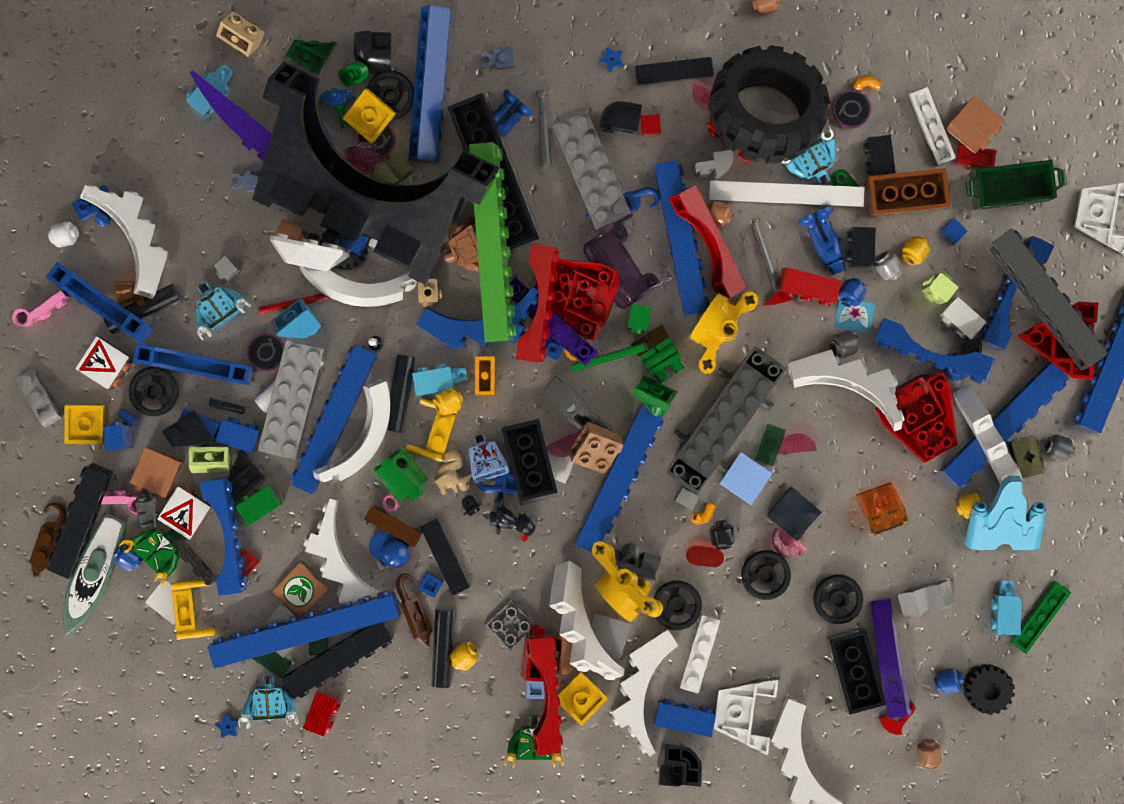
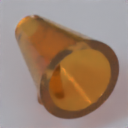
(125, 293)

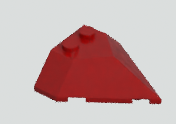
(1045, 343)

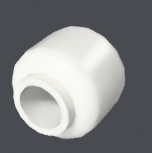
(63, 234)

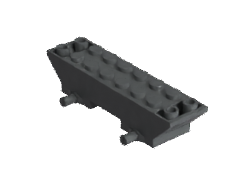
(725, 419)

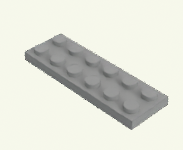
(591, 170)
(290, 399)

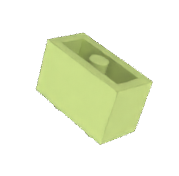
(209, 459)

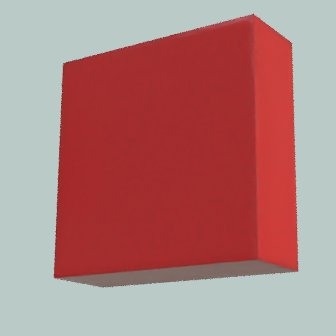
(650, 124)

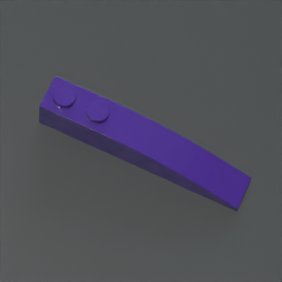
(242, 124)
(890, 660)

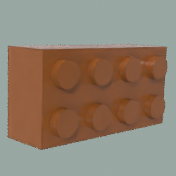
(907, 192)

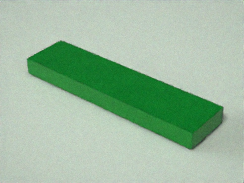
(611, 356)
(1040, 617)

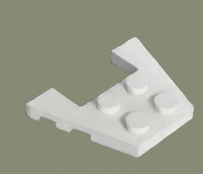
(1097, 214)
(736, 711)

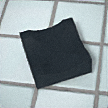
(794, 513)

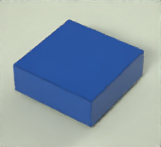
(953, 231)
(128, 417)
(430, 584)

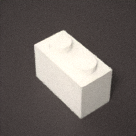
(962, 319)

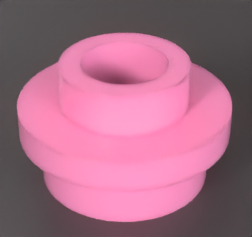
(386, 507)

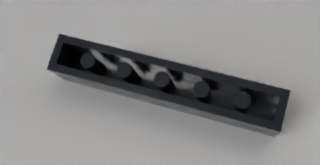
(80, 520)
(339, 656)

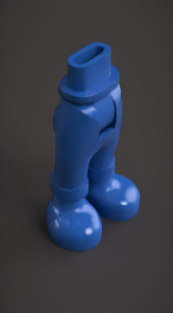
(520, 111)
(828, 250)

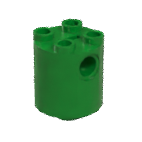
(401, 475)

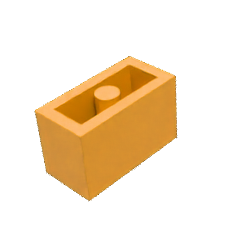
(484, 375)

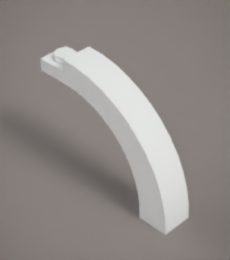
(358, 293)
(370, 438)

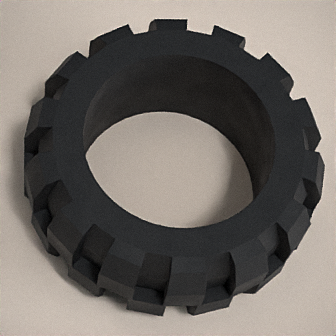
(776, 70)

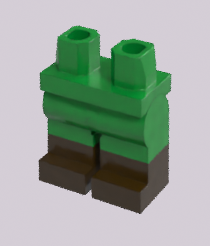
(664, 356)

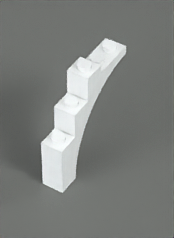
(124, 211)
(826, 369)
(986, 434)
(336, 567)
(575, 627)
(631, 711)
(788, 734)

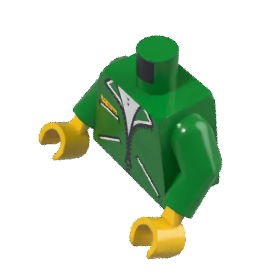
(156, 550)
(522, 745)

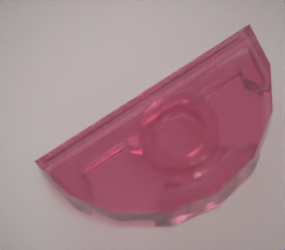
(701, 96)
(797, 443)
(561, 447)
(786, 545)

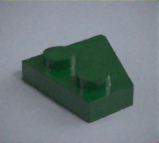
(311, 54)

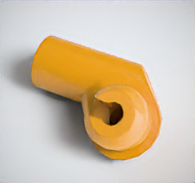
(866, 80)
(703, 516)

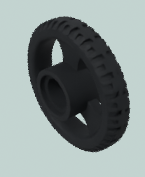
(404, 84)
(157, 373)
(849, 586)
(776, 588)
(693, 610)

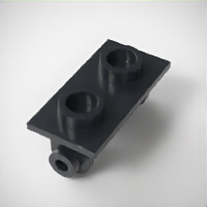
(470, 505)

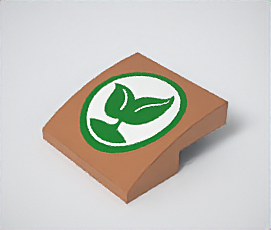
(300, 589)

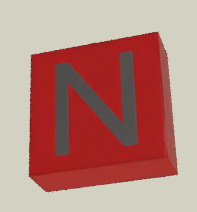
(250, 562)

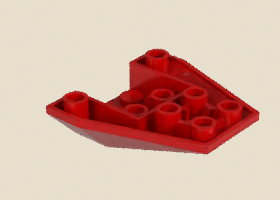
(584, 295)
(927, 415)

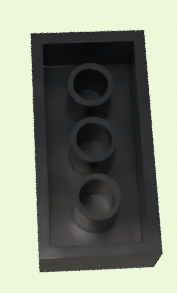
(529, 462)
(856, 671)

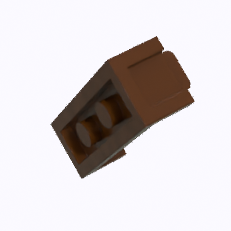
(393, 526)

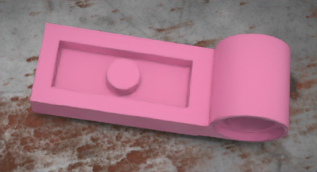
(43, 311)
(121, 497)

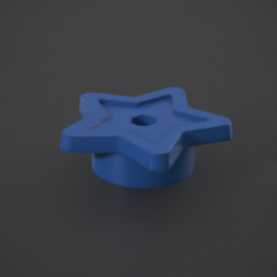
(611, 54)
(227, 731)

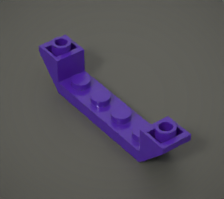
(559, 330)

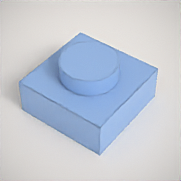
(535, 690)

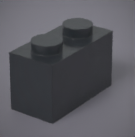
(879, 155)
(861, 246)

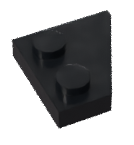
(188, 431)
(243, 476)

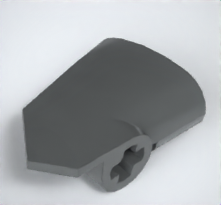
(643, 565)

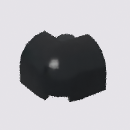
(374, 51)
(620, 117)
(679, 767)

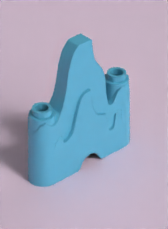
(1006, 520)

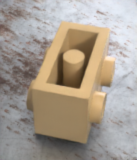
(240, 34)

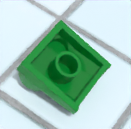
(655, 395)

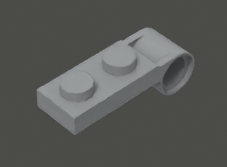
(38, 399)

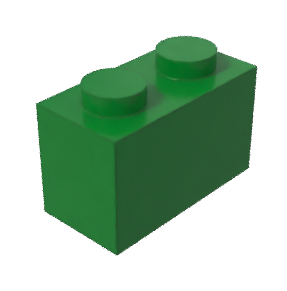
(638, 319)
(259, 504)

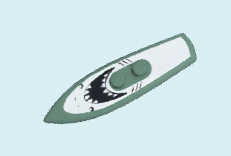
(92, 572)

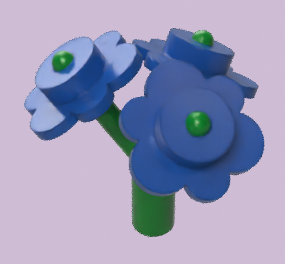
(334, 99)

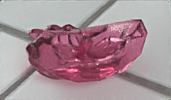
(363, 156)

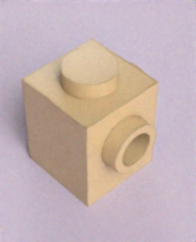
(429, 293)

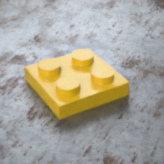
(369, 115)
(84, 424)
(581, 698)

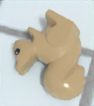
(447, 474)

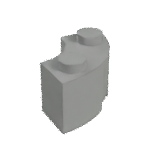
(932, 596)

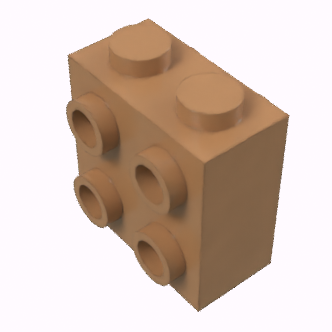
(596, 448)

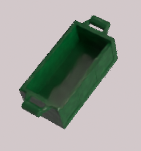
(1014, 184)

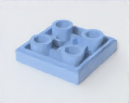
(745, 478)

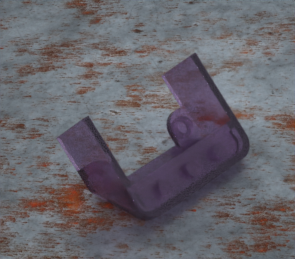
(609, 250)

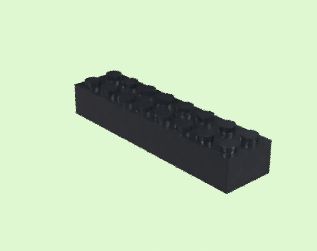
(477, 124)

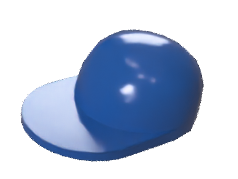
(389, 550)

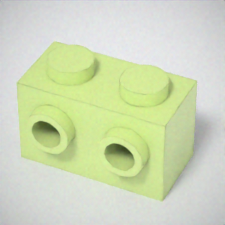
(939, 288)

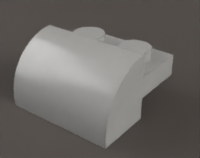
(718, 165)

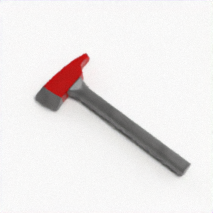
(776, 297)

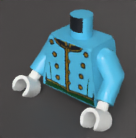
(815, 160)
(217, 308)
(269, 703)

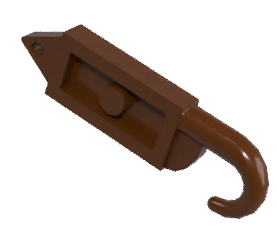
(45, 541)
(414, 611)

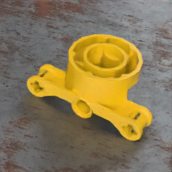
(713, 323)
(621, 586)

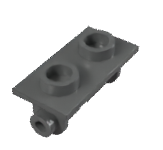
(146, 504)

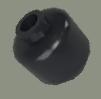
(722, 535)

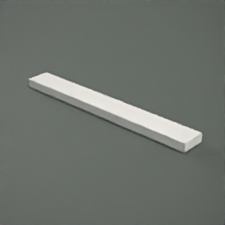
(786, 193)

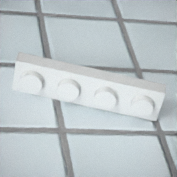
(932, 126)
(699, 654)

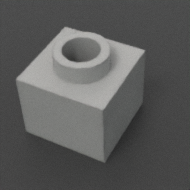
(226, 269)
(686, 498)

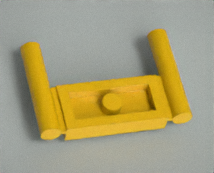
(438, 437)
(184, 610)

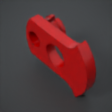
(893, 726)

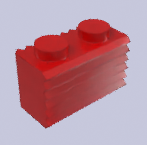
(321, 713)

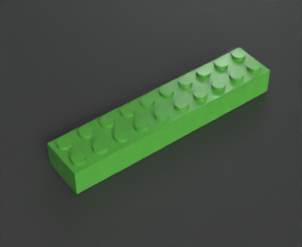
(493, 253)

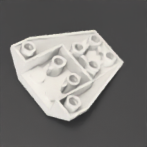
(308, 252)

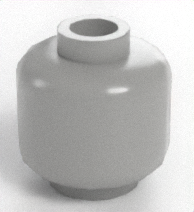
(889, 266)

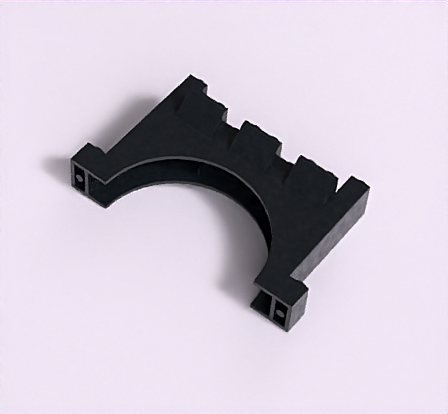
(309, 172)

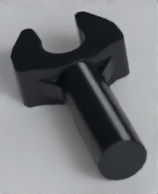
(226, 406)

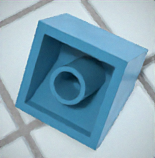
(296, 321)

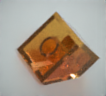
(882, 508)

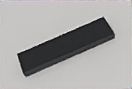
(674, 71)
(445, 556)

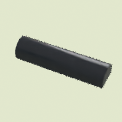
(163, 299)
(400, 392)
(442, 648)

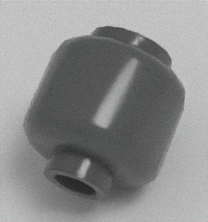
(845, 344)
(1059, 448)

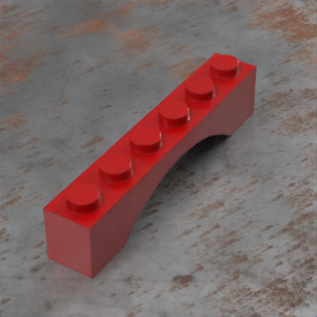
(543, 262)
(725, 275)
(546, 734)

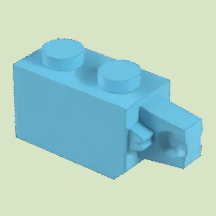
(219, 81)
(438, 379)
(1006, 609)

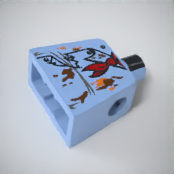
(486, 460)

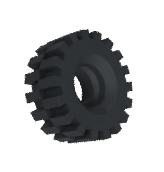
(975, 683)

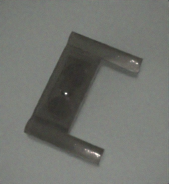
(189, 555)

